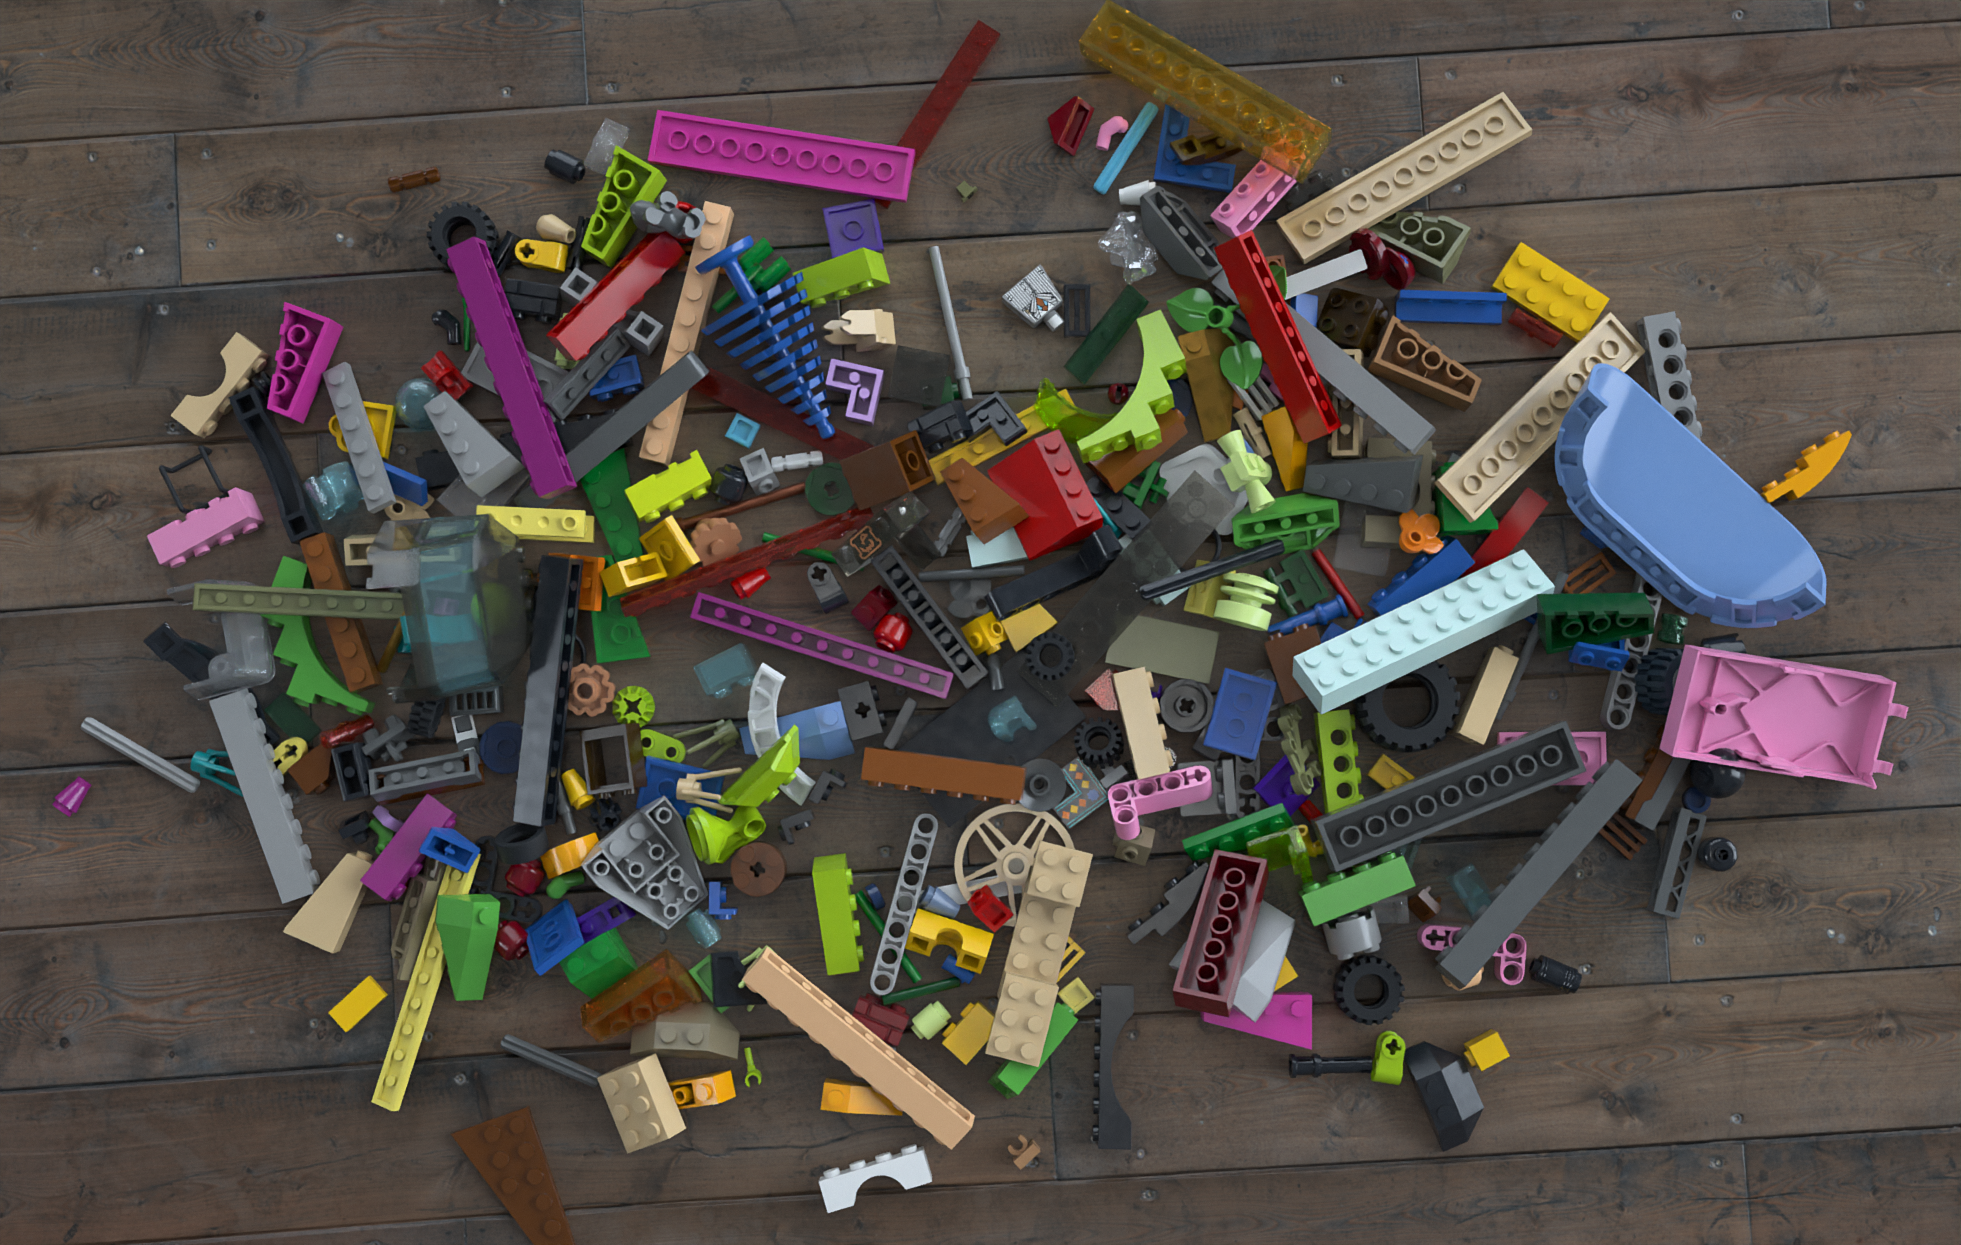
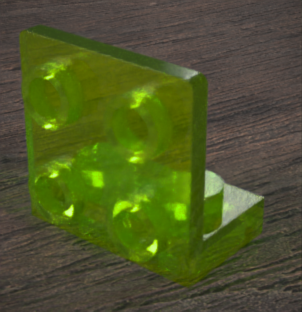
(1283, 849)

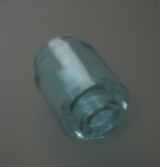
(703, 928)

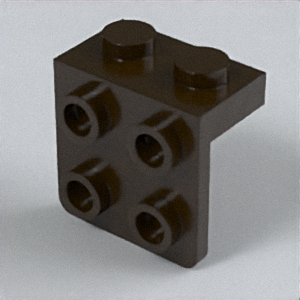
(1352, 319)

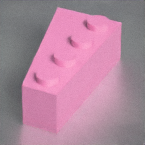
(206, 528)

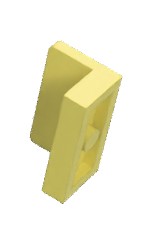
(1204, 595)

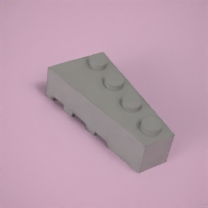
(474, 450)

